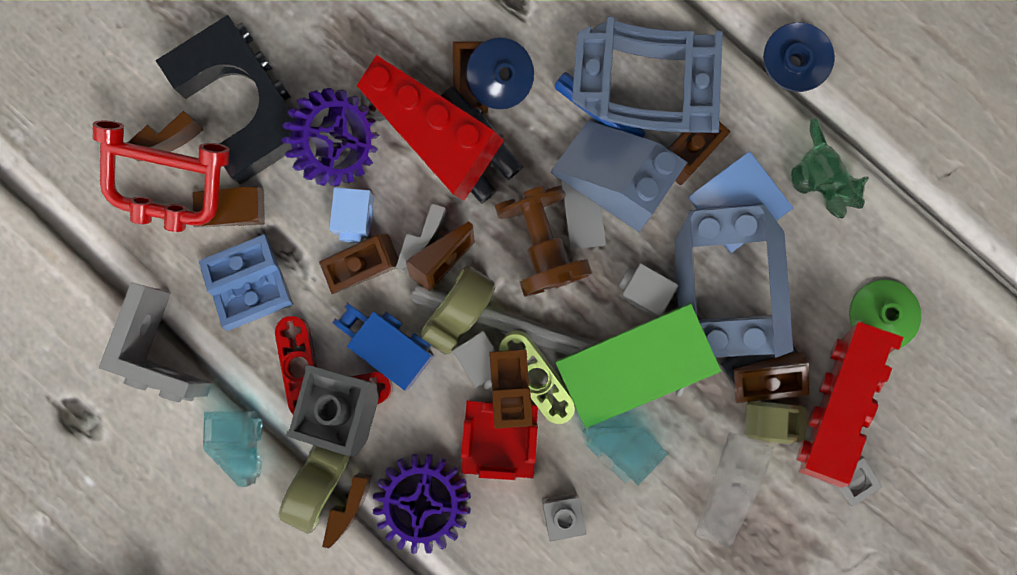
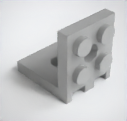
(132, 341)

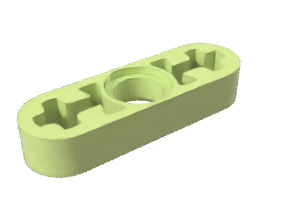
(560, 393)

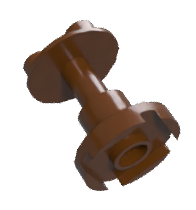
(546, 254)

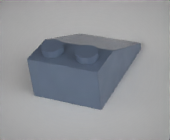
(619, 171)

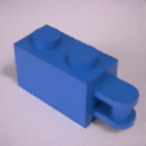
(386, 346)

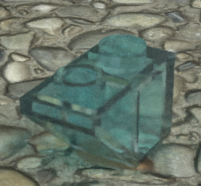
(232, 443)
(630, 449)

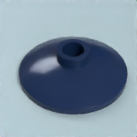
(809, 46)
(484, 69)

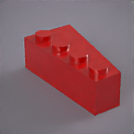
(437, 130)
(847, 404)

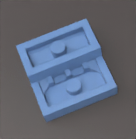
(739, 185)
(245, 282)

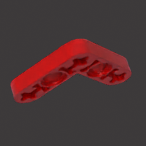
(293, 384)

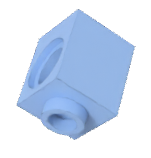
(352, 214)

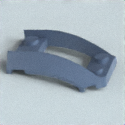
(701, 79)
(731, 226)

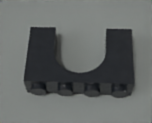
(223, 52)

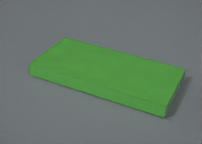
(638, 365)

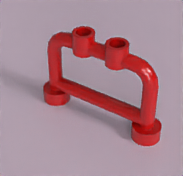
(142, 209)

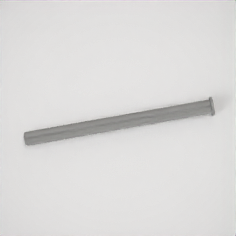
(507, 322)

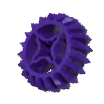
(341, 110)
(404, 501)

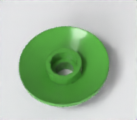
(872, 302)

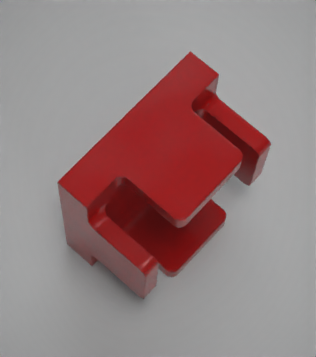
(499, 451)

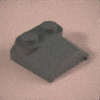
(334, 411)

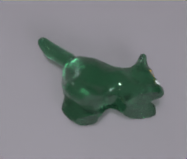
(825, 172)

